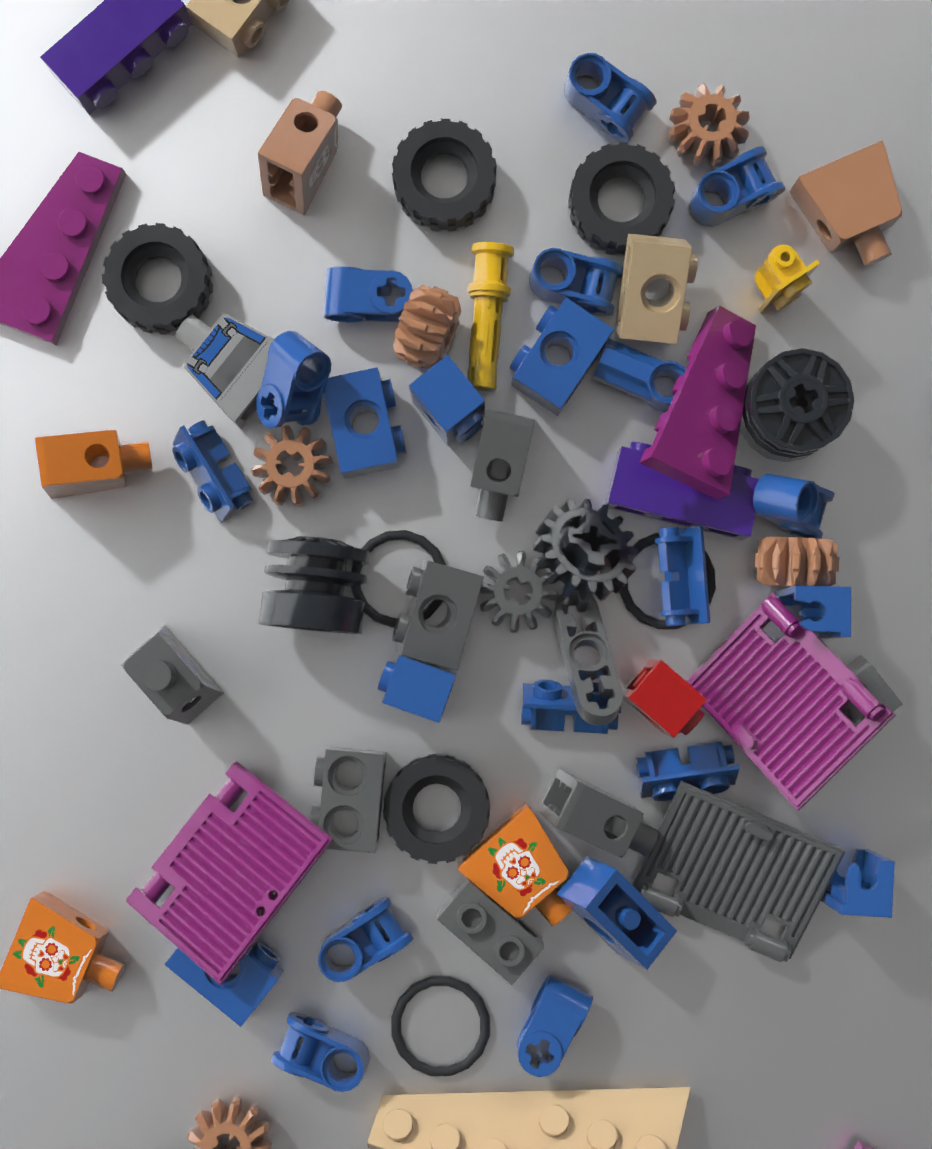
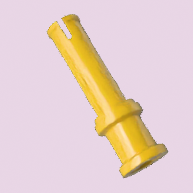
(488, 293)

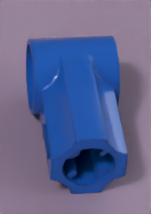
(635, 373)

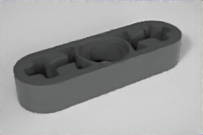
(593, 636)

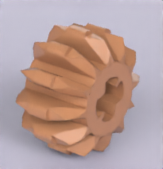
(719, 112)
(427, 326)
(297, 450)
(796, 561)
(233, 1122)

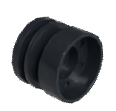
(795, 433)
(314, 586)

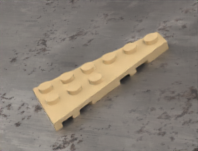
(532, 1120)

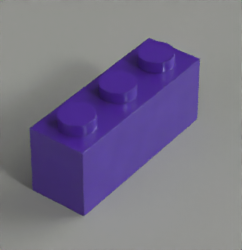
(114, 46)
(656, 496)

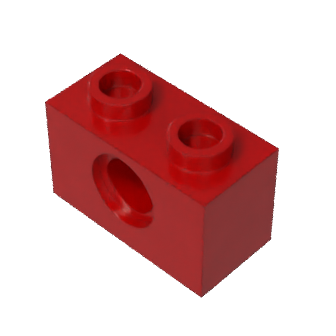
(665, 699)

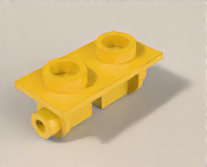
(782, 277)

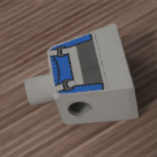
(227, 363)

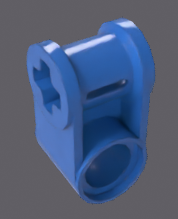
(611, 98)
(741, 184)
(580, 280)
(359, 295)
(295, 379)
(792, 504)
(365, 940)
(554, 1017)
(317, 1053)

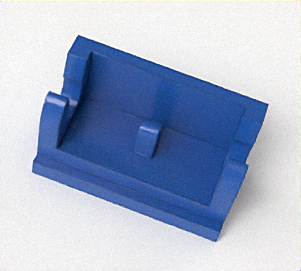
(824, 609)
(865, 888)

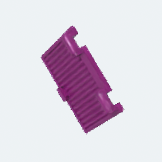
(788, 702)
(227, 872)

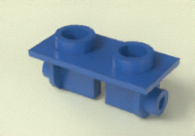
(199, 456)
(685, 573)
(548, 703)
(705, 770)

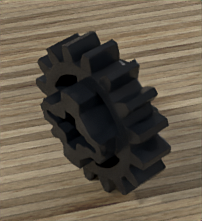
(585, 550)

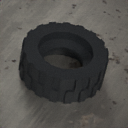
(436, 139)
(627, 162)
(151, 242)
(436, 845)

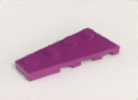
(55, 248)
(703, 423)

